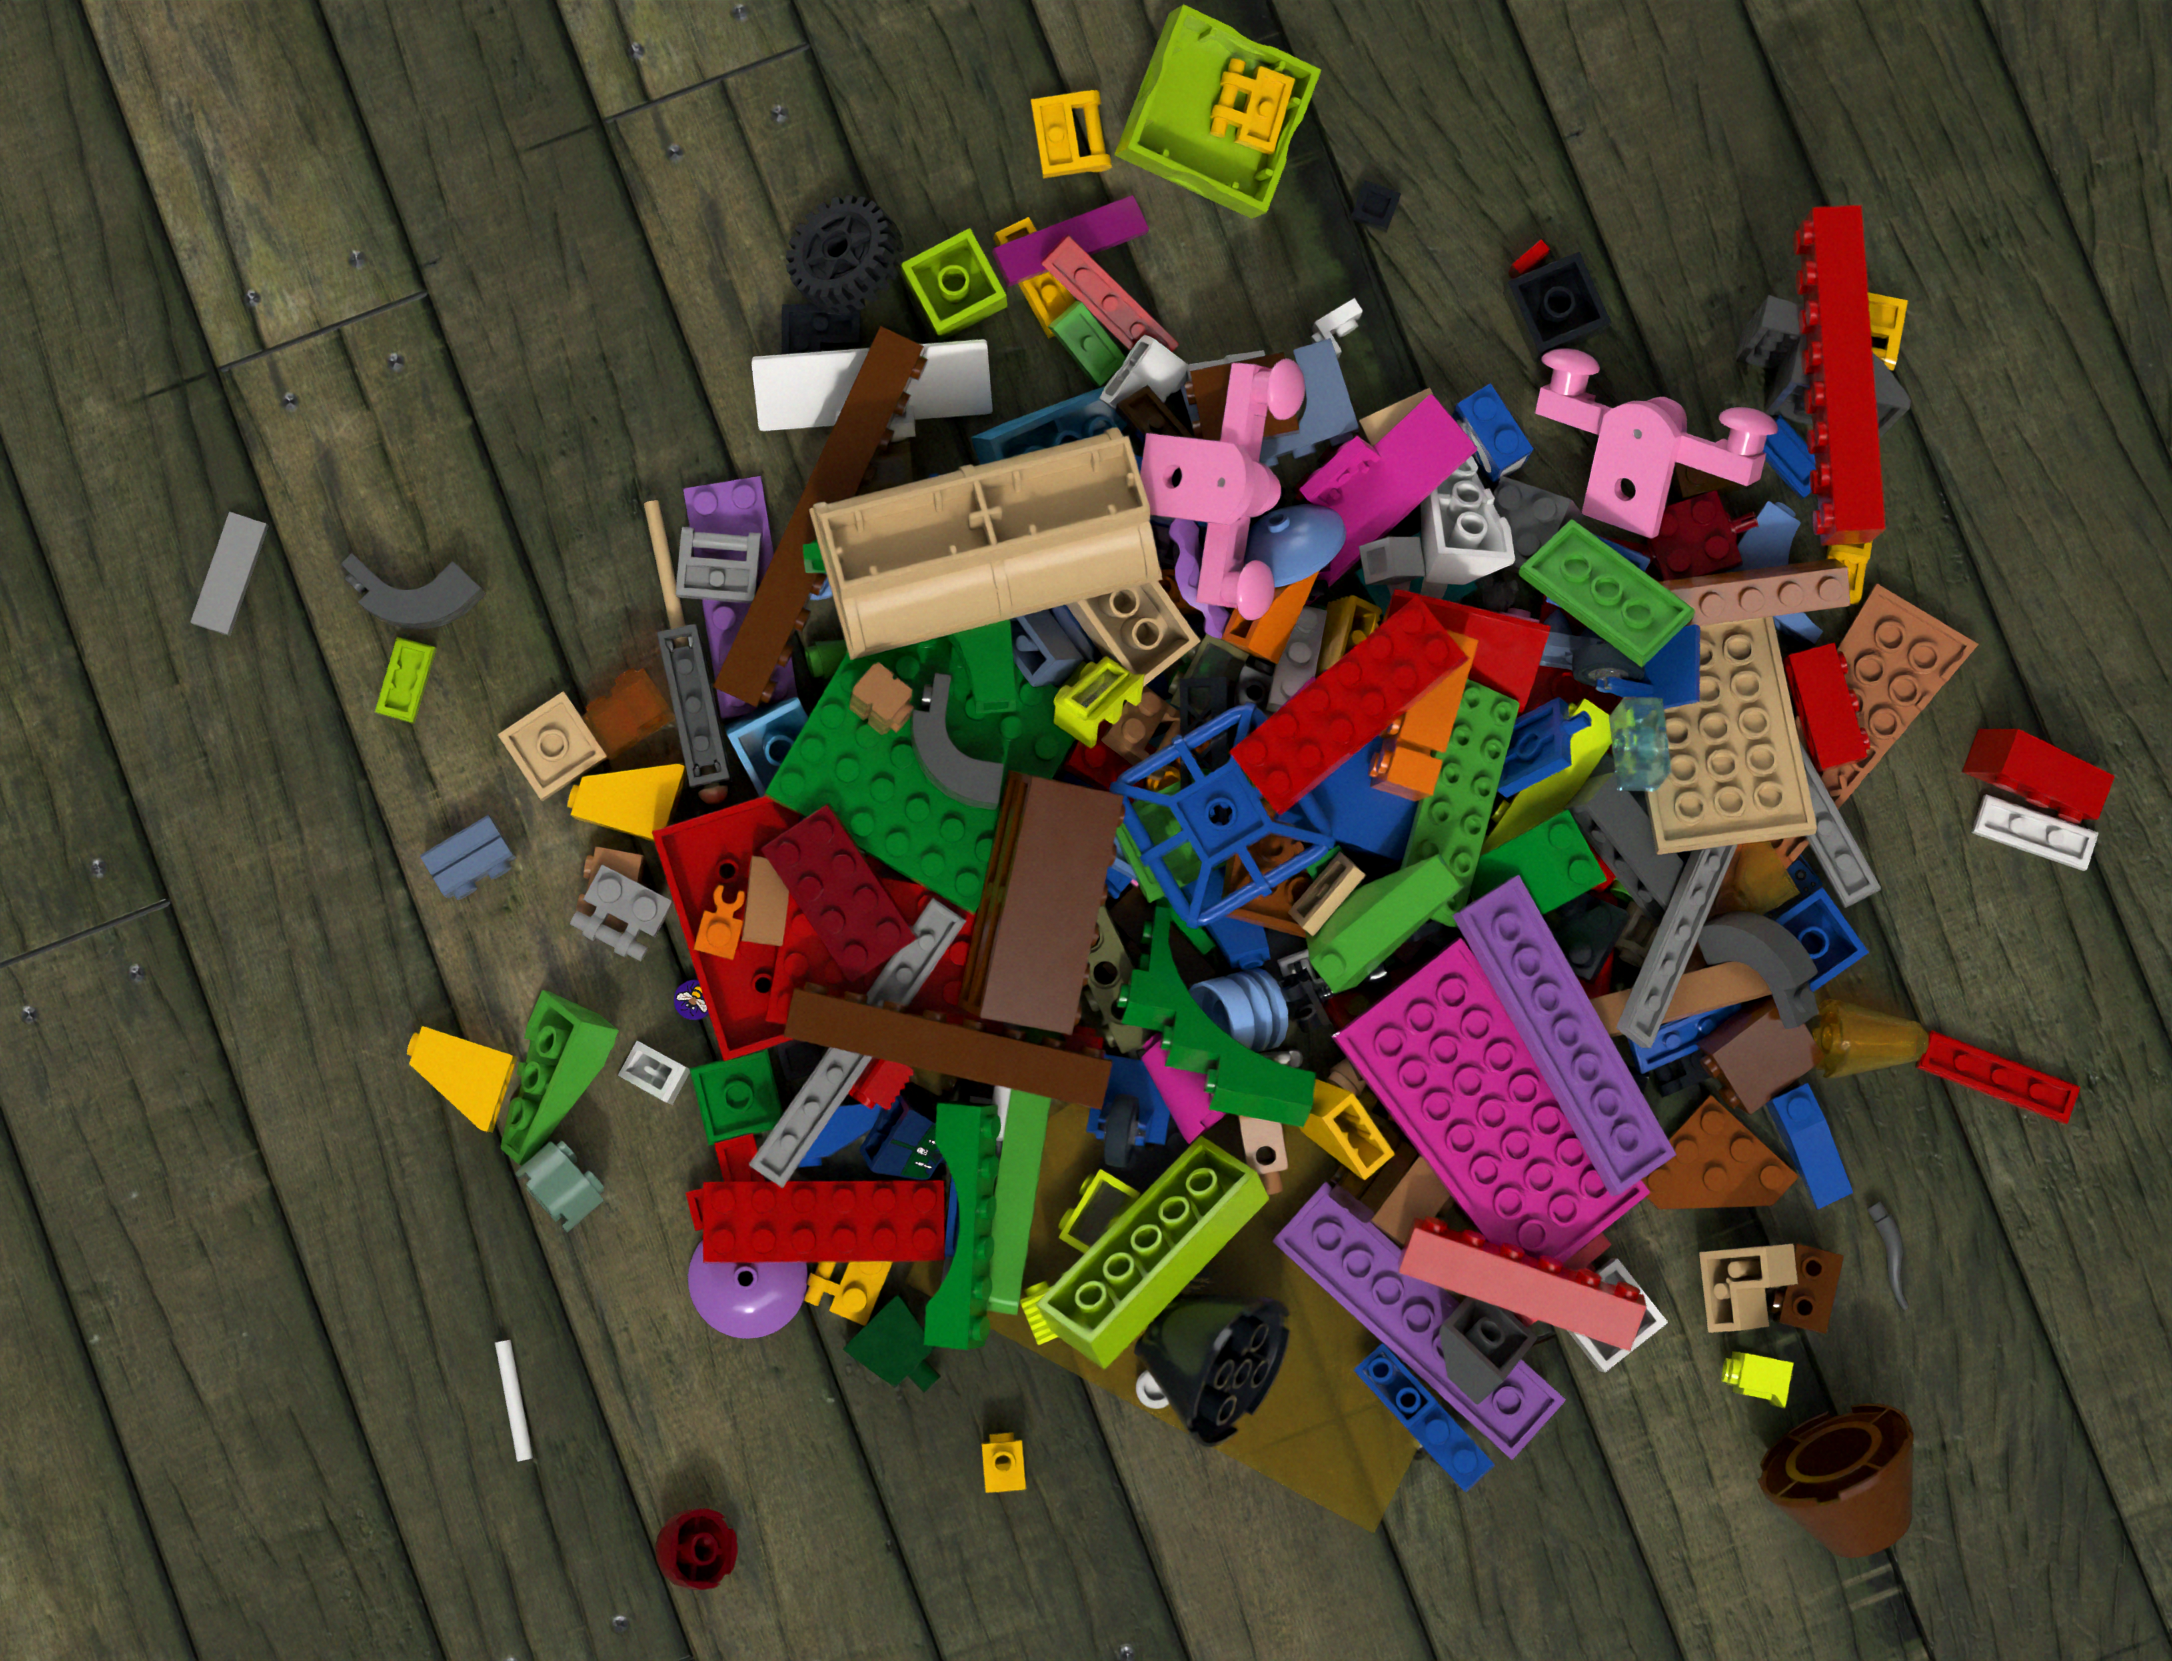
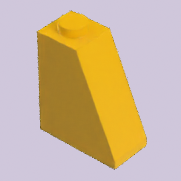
(630, 799)
(464, 1073)
(1346, 1130)

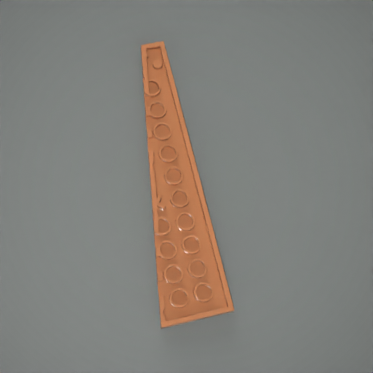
(1896, 668)

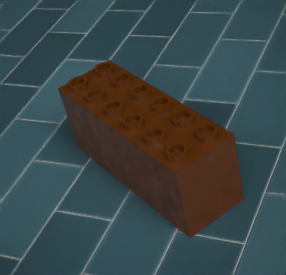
(1041, 902)

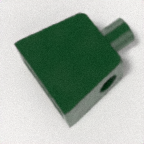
(895, 1347)

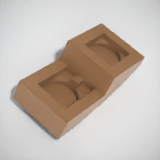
(765, 904)

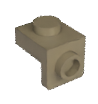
(1636, 936)

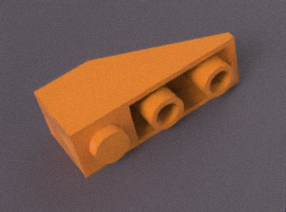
(1270, 633)

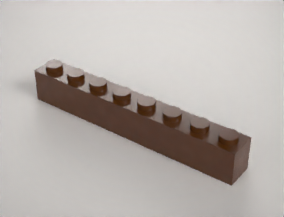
(948, 1047)

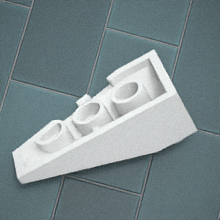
(1463, 530)

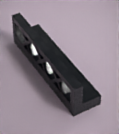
(1222, 699)

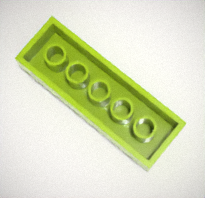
(1152, 1252)

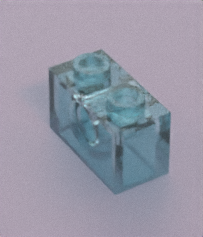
(1640, 744)

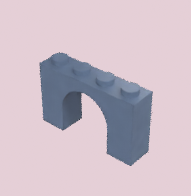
(1327, 411)

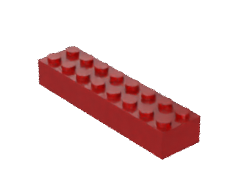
(1839, 376)

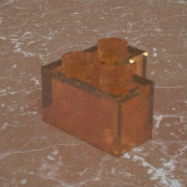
(629, 715)

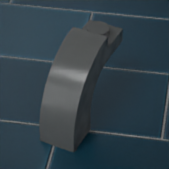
(423, 608)
(948, 769)
(1771, 953)

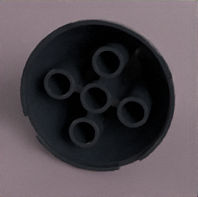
(1215, 1359)

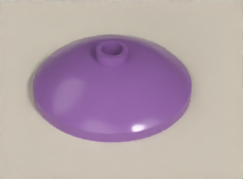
(751, 1309)

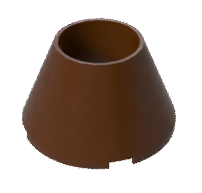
(1845, 1478)

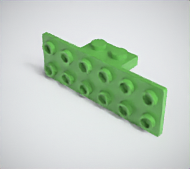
(1464, 794)

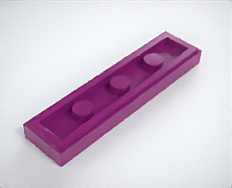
(1091, 231)

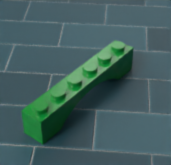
(967, 1141)

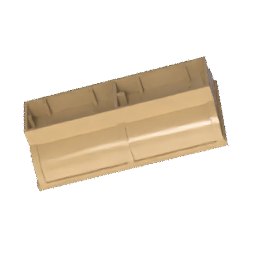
(987, 543)

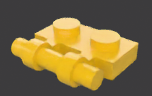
(1263, 109)
(855, 1294)

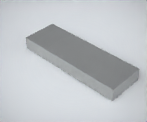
(229, 574)

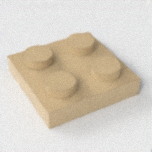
(552, 746)

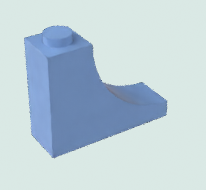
(1770, 547)

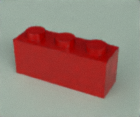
(1826, 707)

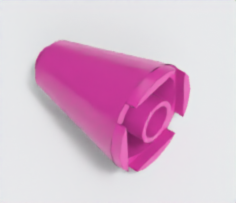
(1181, 1092)

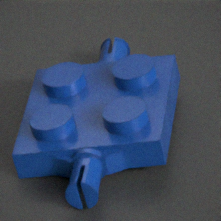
(1540, 745)

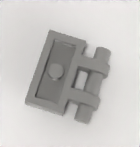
(627, 901)

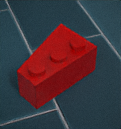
(2039, 773)

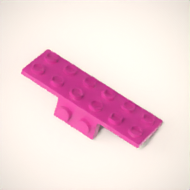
(1386, 481)

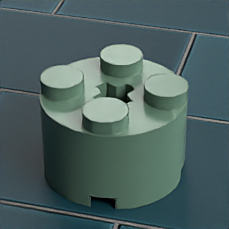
(560, 1184)

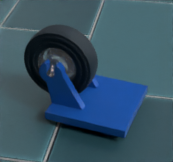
(1668, 675)
(1130, 1112)

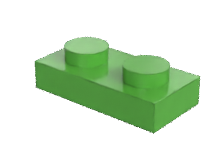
(1087, 343)

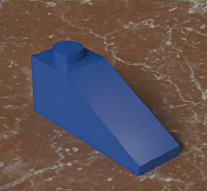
(842, 1129)
(1810, 1144)

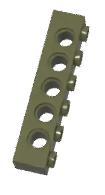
(1102, 994)

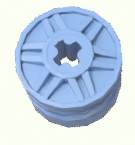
(1245, 1007)

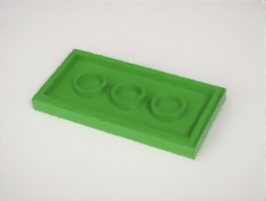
(1606, 592)

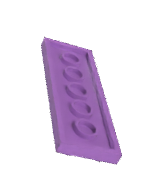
(735, 510)

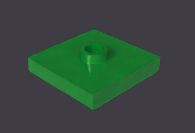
(737, 1096)

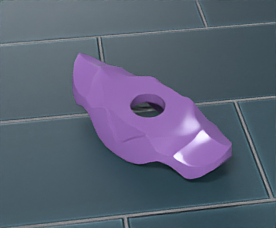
(1188, 573)

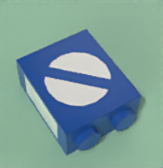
(1499, 440)

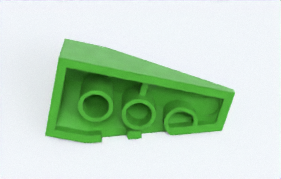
(1378, 920)
(562, 1060)

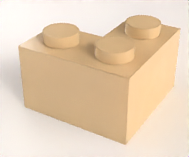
(1737, 1283)

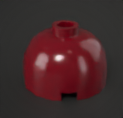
(696, 1549)

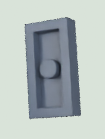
(1562, 644)

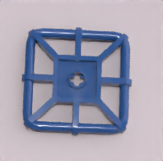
(1212, 841)

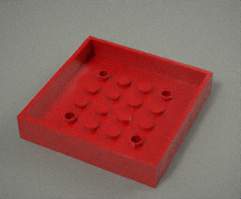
(691, 862)

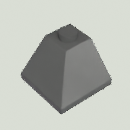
(1482, 1346)

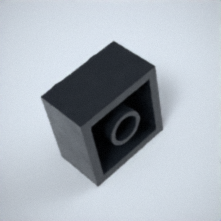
(1556, 306)

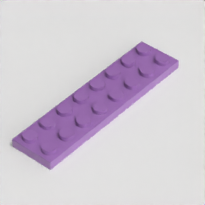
(1564, 1035)
(1405, 1314)

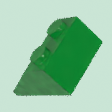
(1549, 860)

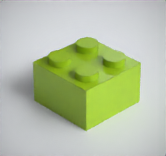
(954, 285)

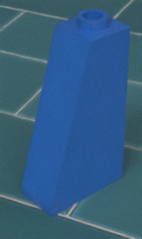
(1239, 941)

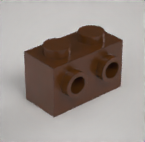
(1812, 1299)

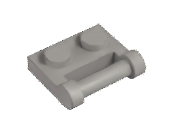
(718, 577)

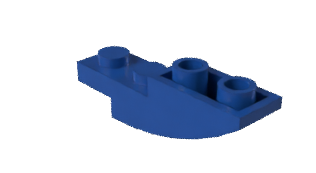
(1424, 1417)

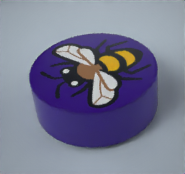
(690, 1001)

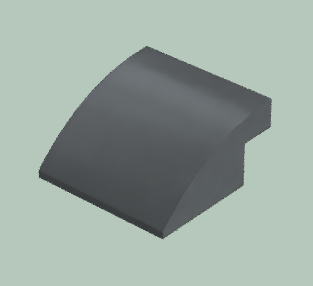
(1776, 343)

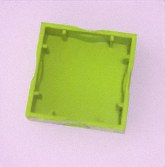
(1174, 106)

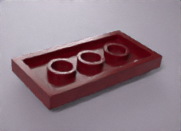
(839, 893)

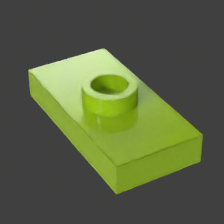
(405, 680)

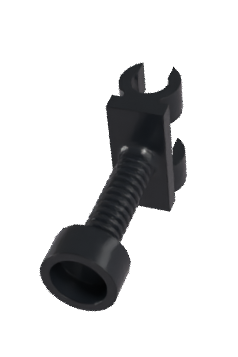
(1314, 1015)

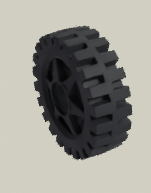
(844, 254)

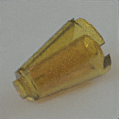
(1865, 1039)

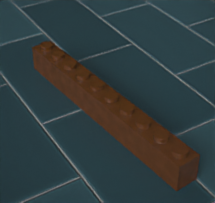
(838, 475)

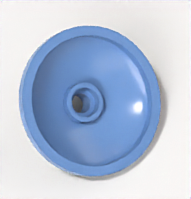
(1296, 541)

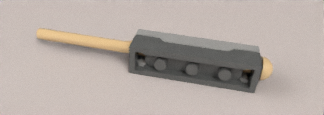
(689, 680)

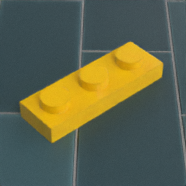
(1044, 292)

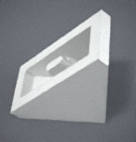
(654, 1072)

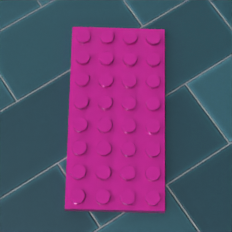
(1480, 1109)

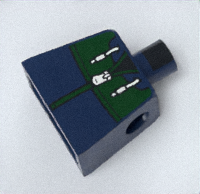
(904, 1140)

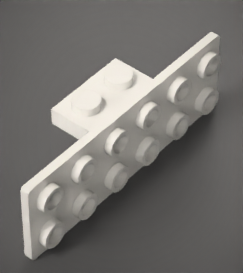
(813, 386)

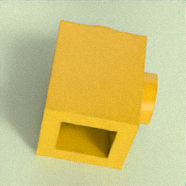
(1003, 1463)

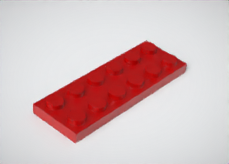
(1349, 705)
(823, 1222)

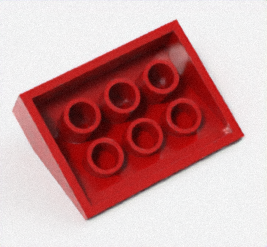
(1506, 648)

